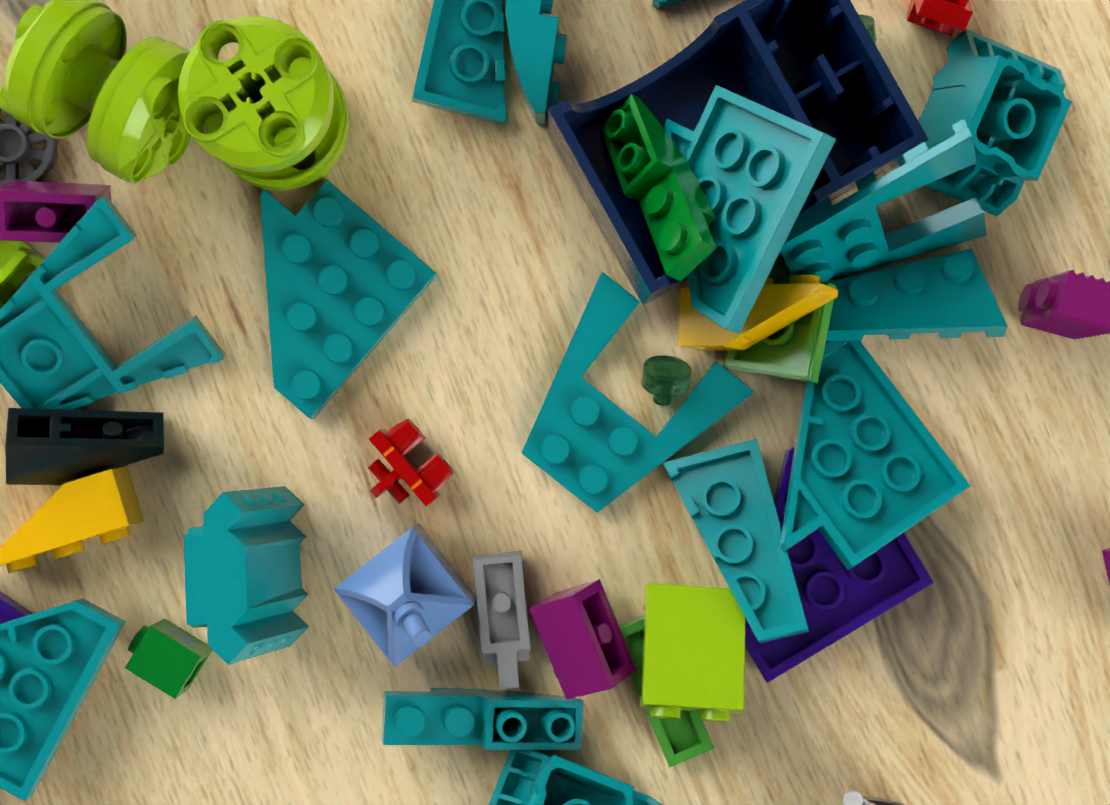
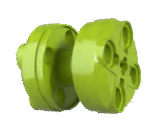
(75, 71)
(264, 103)

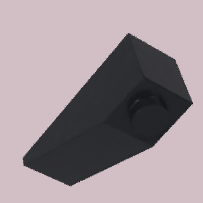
(74, 444)

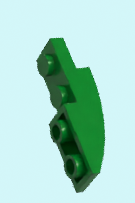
(663, 184)

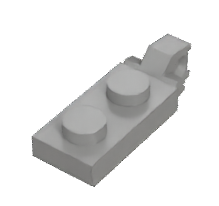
(502, 613)

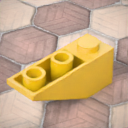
(773, 310)
(76, 512)

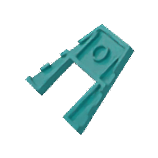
(849, 235)
(51, 354)
(593, 442)

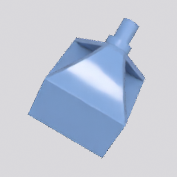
(406, 594)

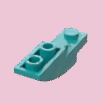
(534, 50)
(482, 718)

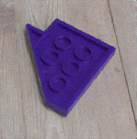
(832, 596)

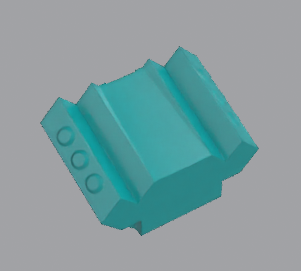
(1011, 110)
(246, 573)
(546, 780)

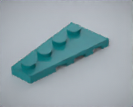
(464, 60)
(918, 297)
(740, 525)

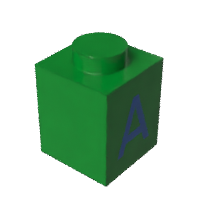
(167, 657)

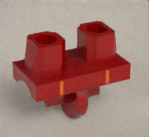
(394, 447)

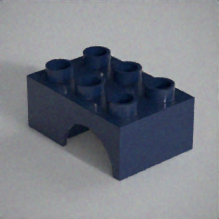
(783, 54)

